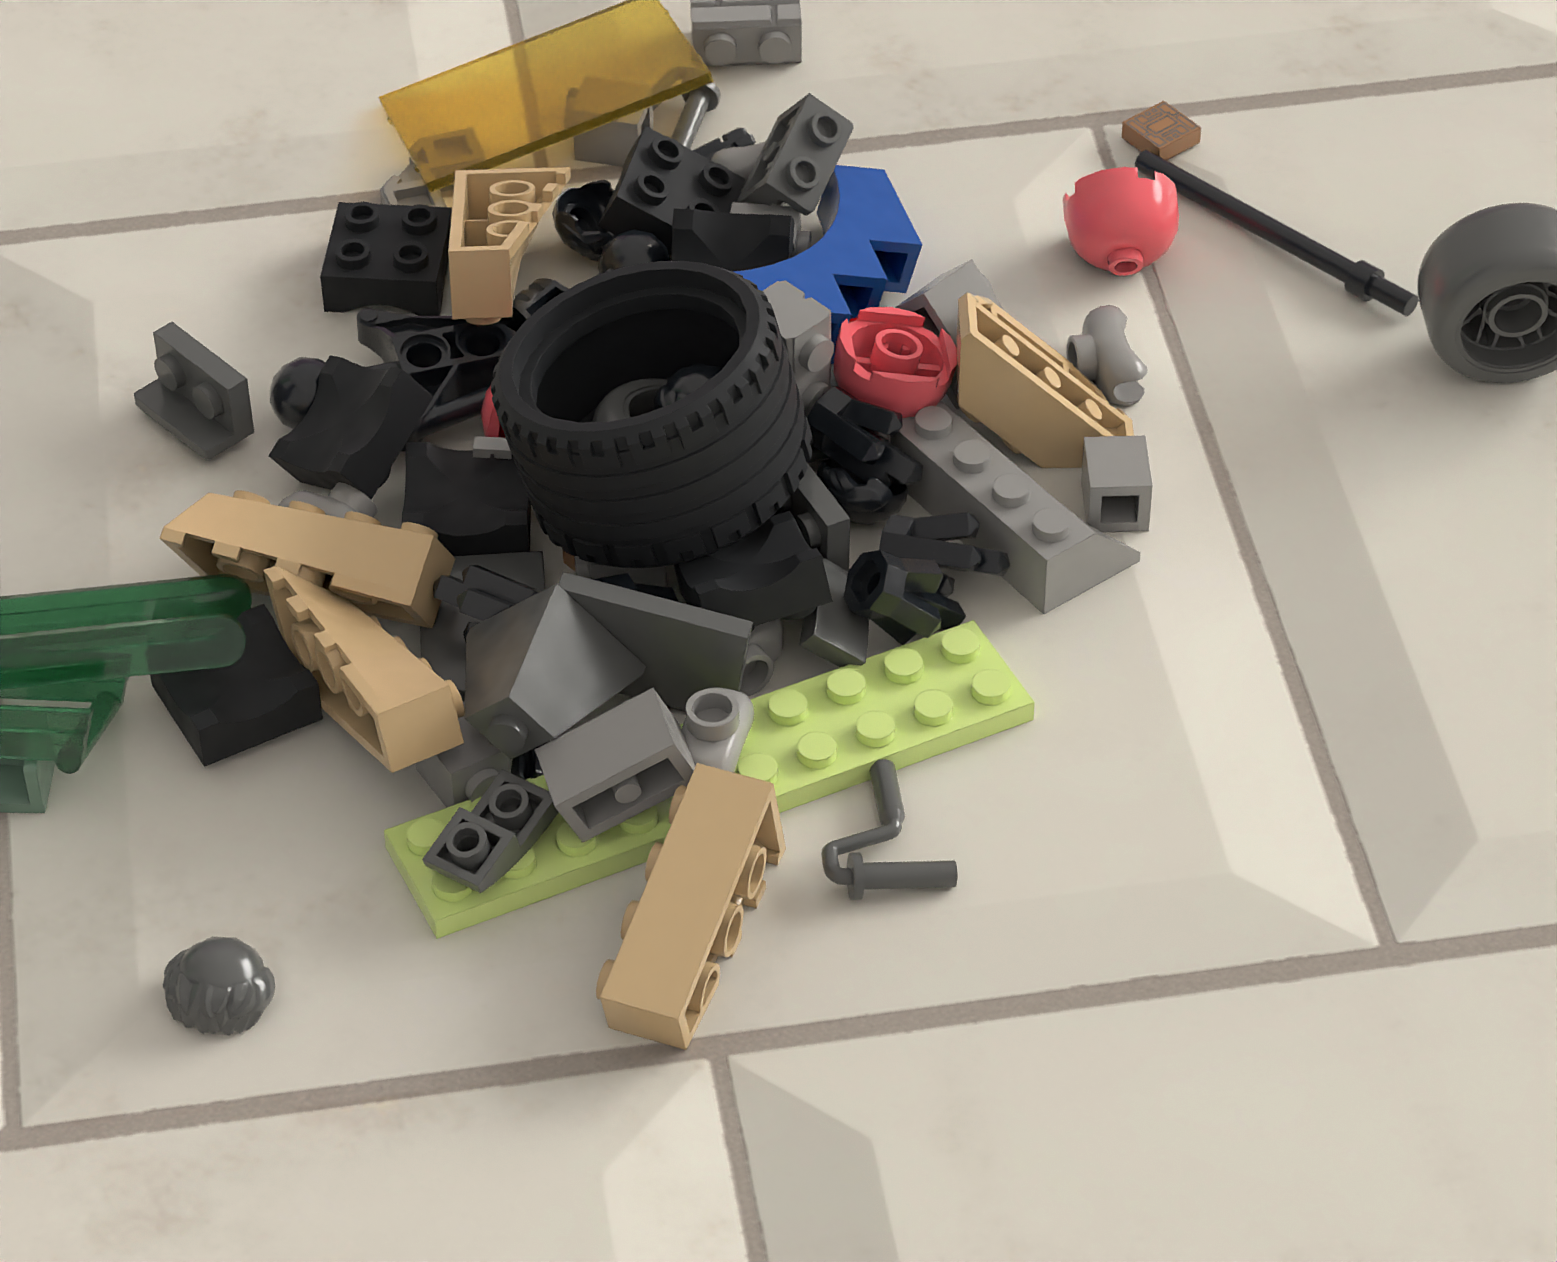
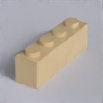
(490, 232)
(372, 565)
(366, 675)
(691, 905)

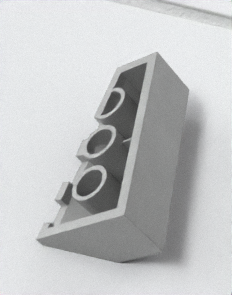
(1047, 544)

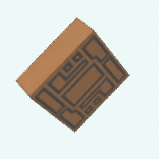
(1161, 131)

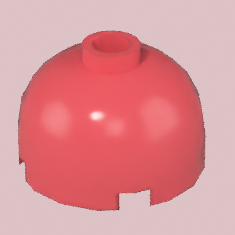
(1121, 219)
(894, 360)

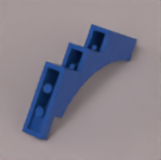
(863, 248)

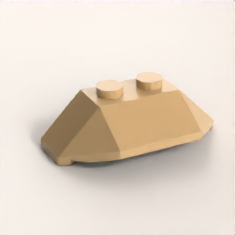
(1027, 388)

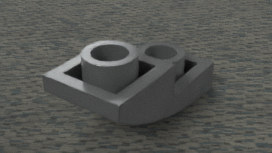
(833, 629)
(493, 837)

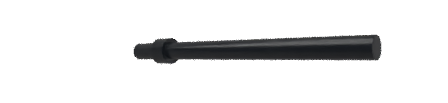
(1359, 277)

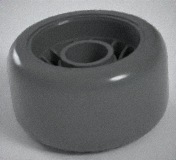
(1494, 293)

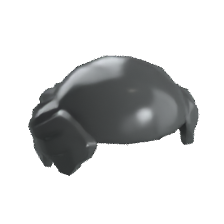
(218, 986)

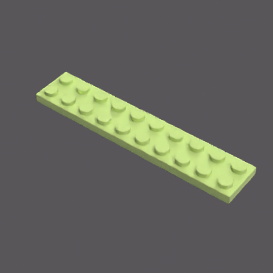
(802, 740)

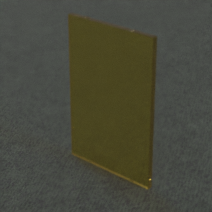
(543, 90)

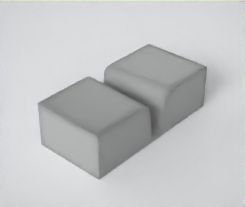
(485, 446)

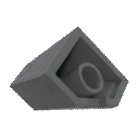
(541, 671)

